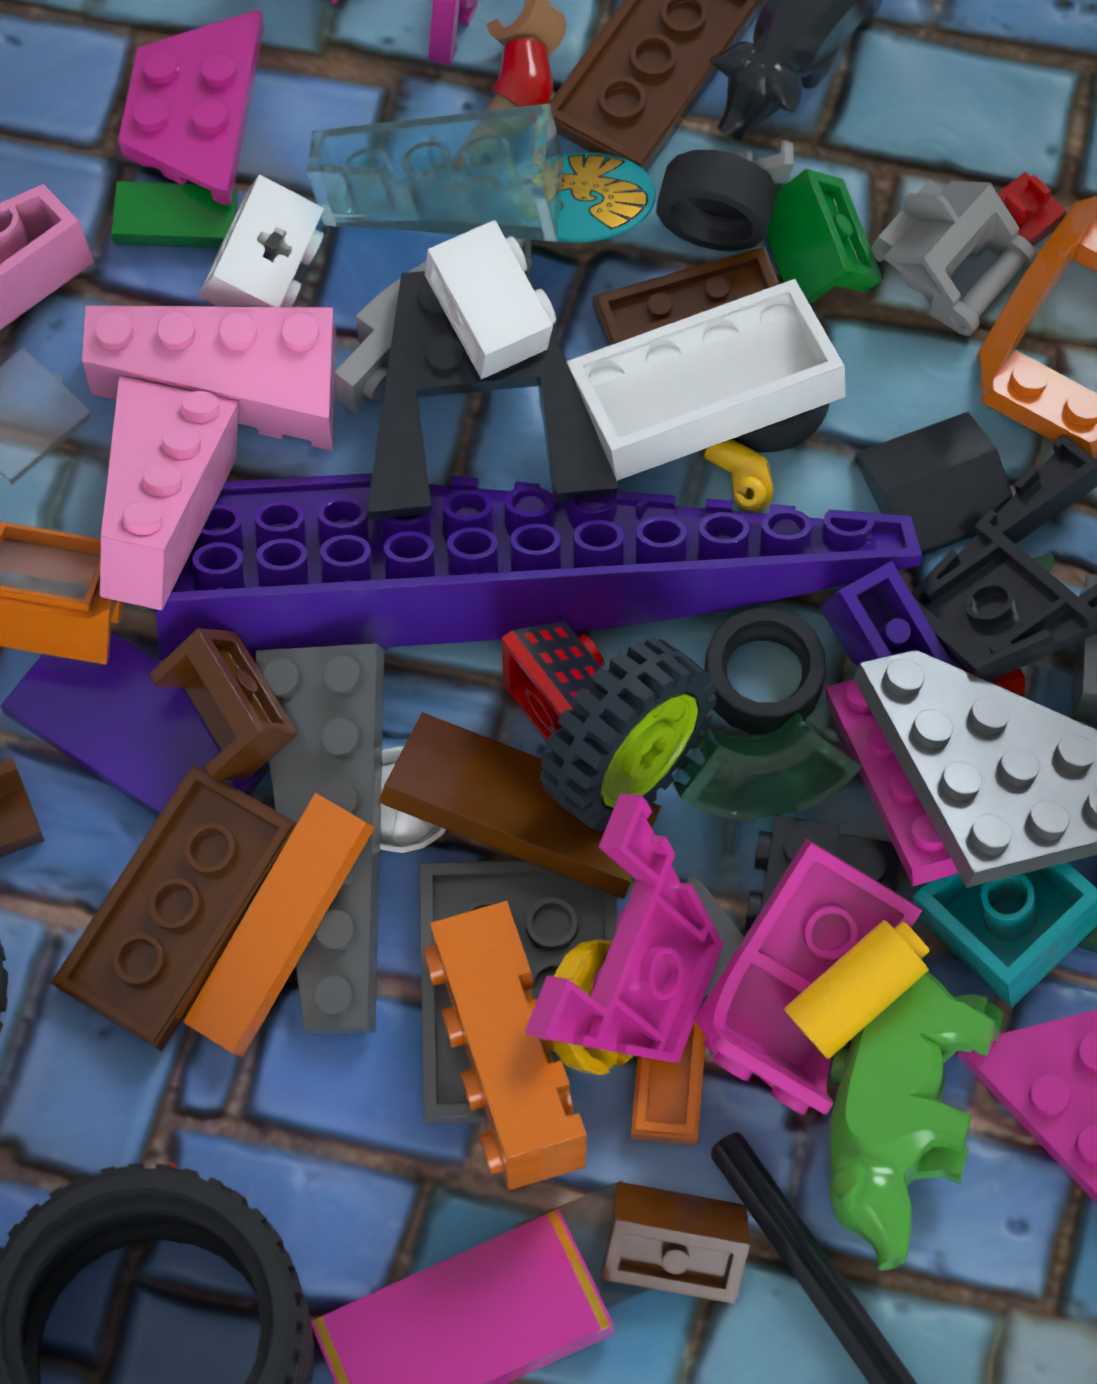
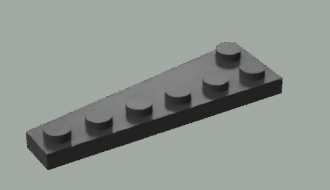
(338, 713)

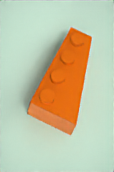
(510, 1071)

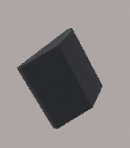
(939, 477)

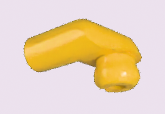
(749, 474)

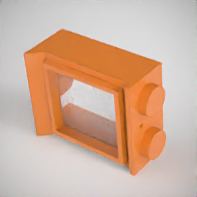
(54, 594)

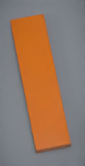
(278, 925)

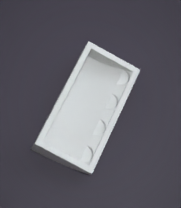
(708, 378)

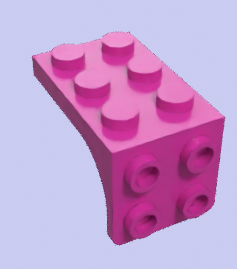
(800, 933)

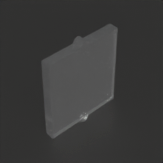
(34, 414)

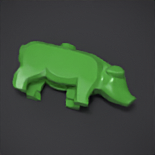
(892, 1114)

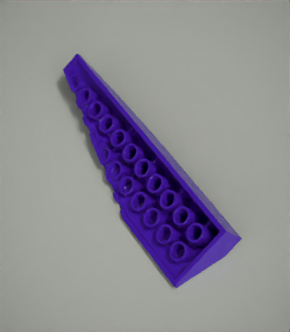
(309, 569)

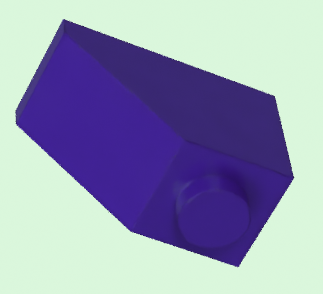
(880, 618)

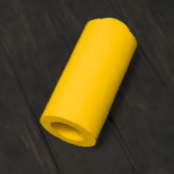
(859, 986)

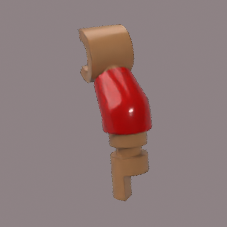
(525, 63)

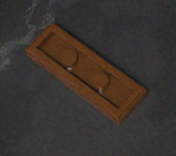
(681, 294)

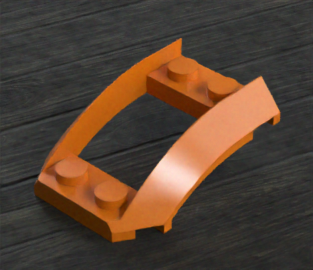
(1018, 383)

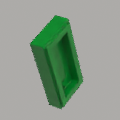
(169, 215)

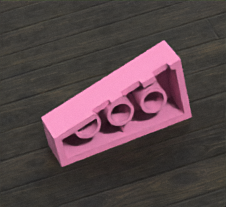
(264, 357)

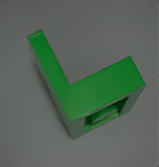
(820, 237)

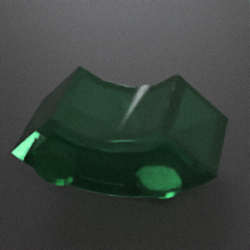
(766, 773)

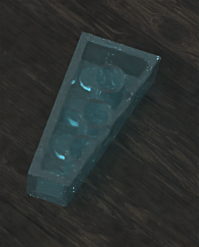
(443, 173)

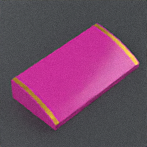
(472, 1315)

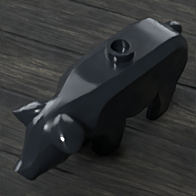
(789, 50)

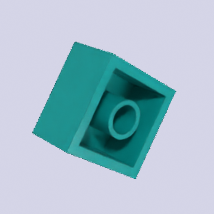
(1012, 926)

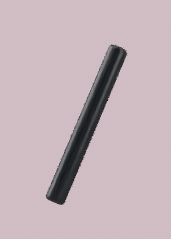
(808, 1262)

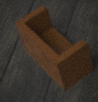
(230, 699)

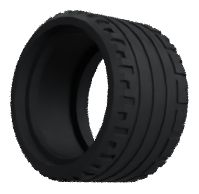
(138, 1207)

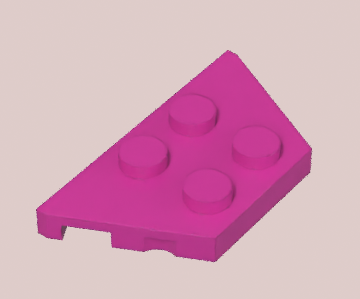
(193, 103)
(1050, 1087)

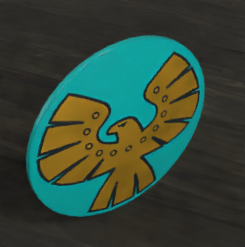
(602, 197)

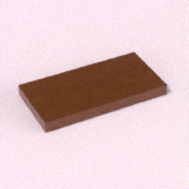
(646, 74)
(497, 800)
(174, 908)

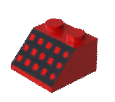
(546, 670)

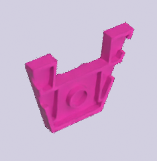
(655, 964)

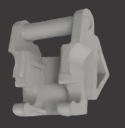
(939, 232)

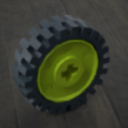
(628, 731)

